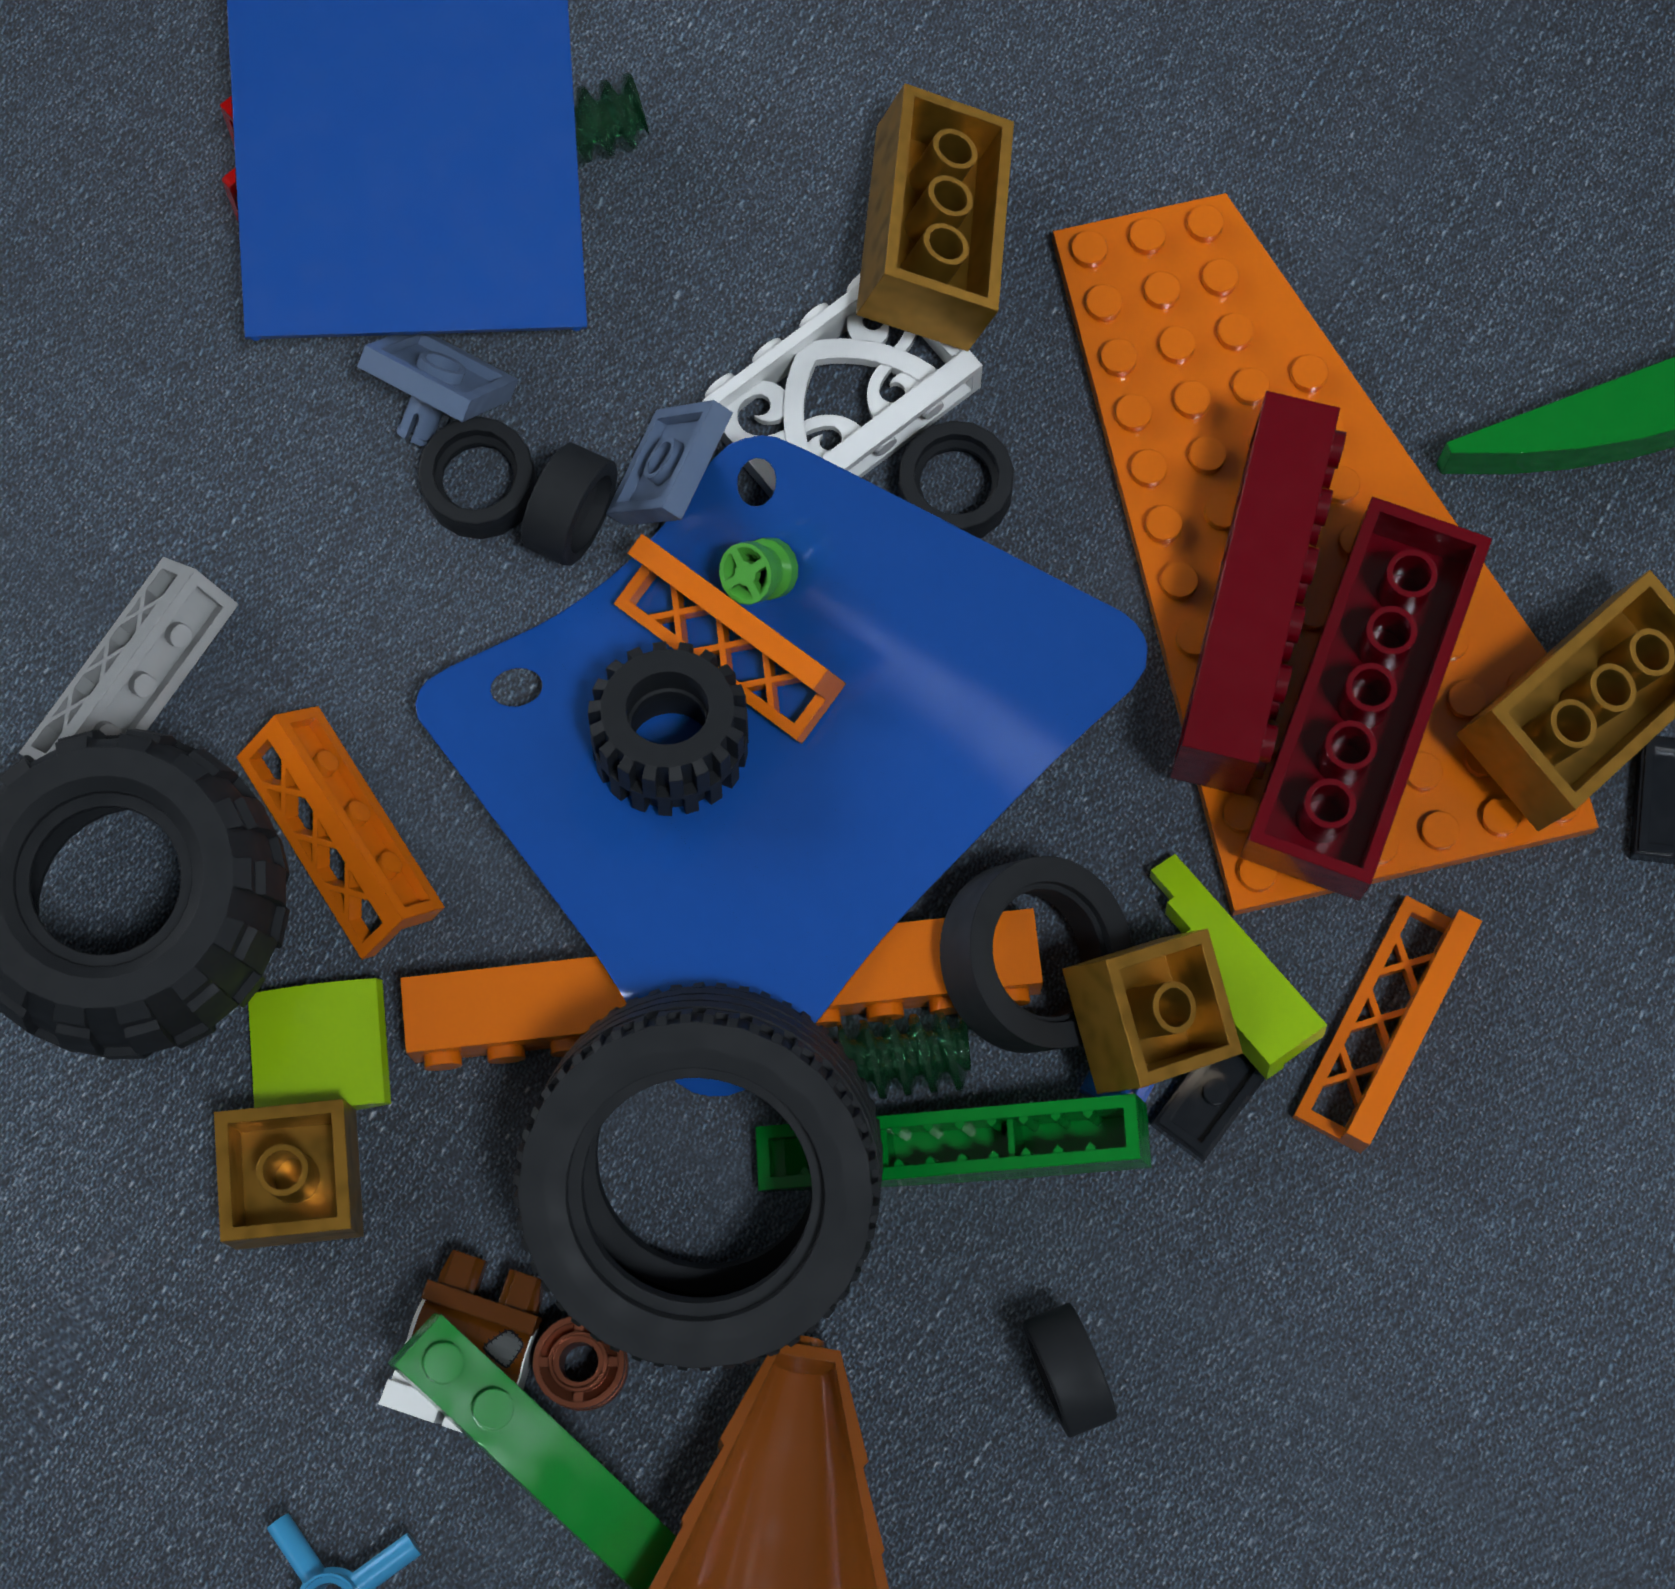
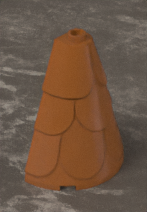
(786, 1489)

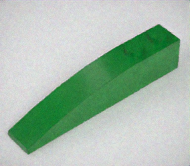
(1583, 430)
(983, 1144)
(534, 1451)

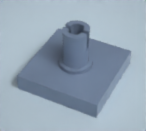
(438, 379)
(669, 463)

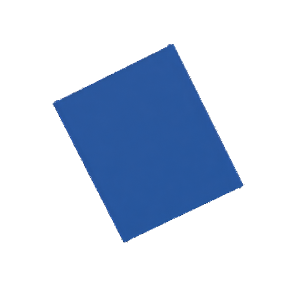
(405, 167)

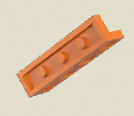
(728, 616)
(343, 819)
(1408, 1034)

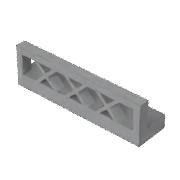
(142, 674)

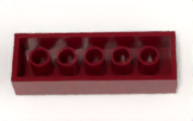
(1253, 608)
(1366, 699)

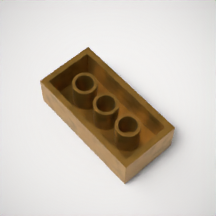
(936, 218)
(1582, 705)

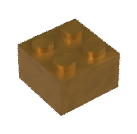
(1152, 1011)
(288, 1174)

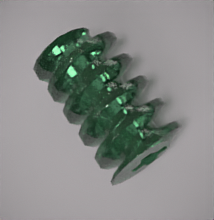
(608, 117)
(910, 1053)

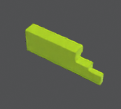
(1266, 1008)

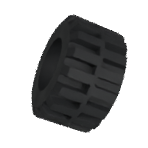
(659, 685)

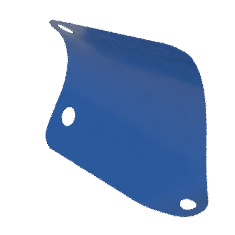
(952, 704)

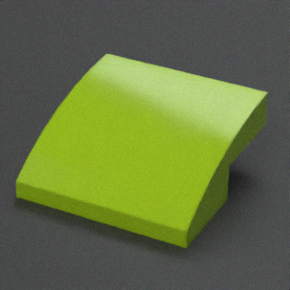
(320, 1044)

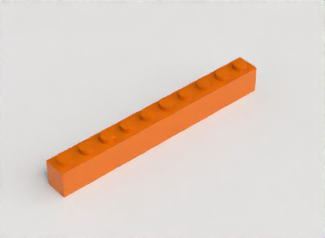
(557, 1001)

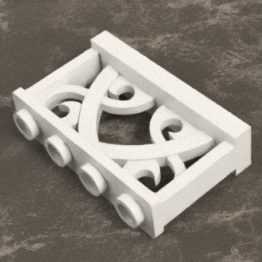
(926, 399)

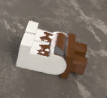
(500, 1330)

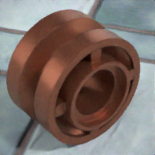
(551, 1375)

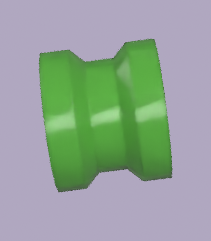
(743, 565)

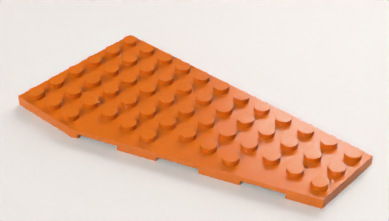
(1179, 345)

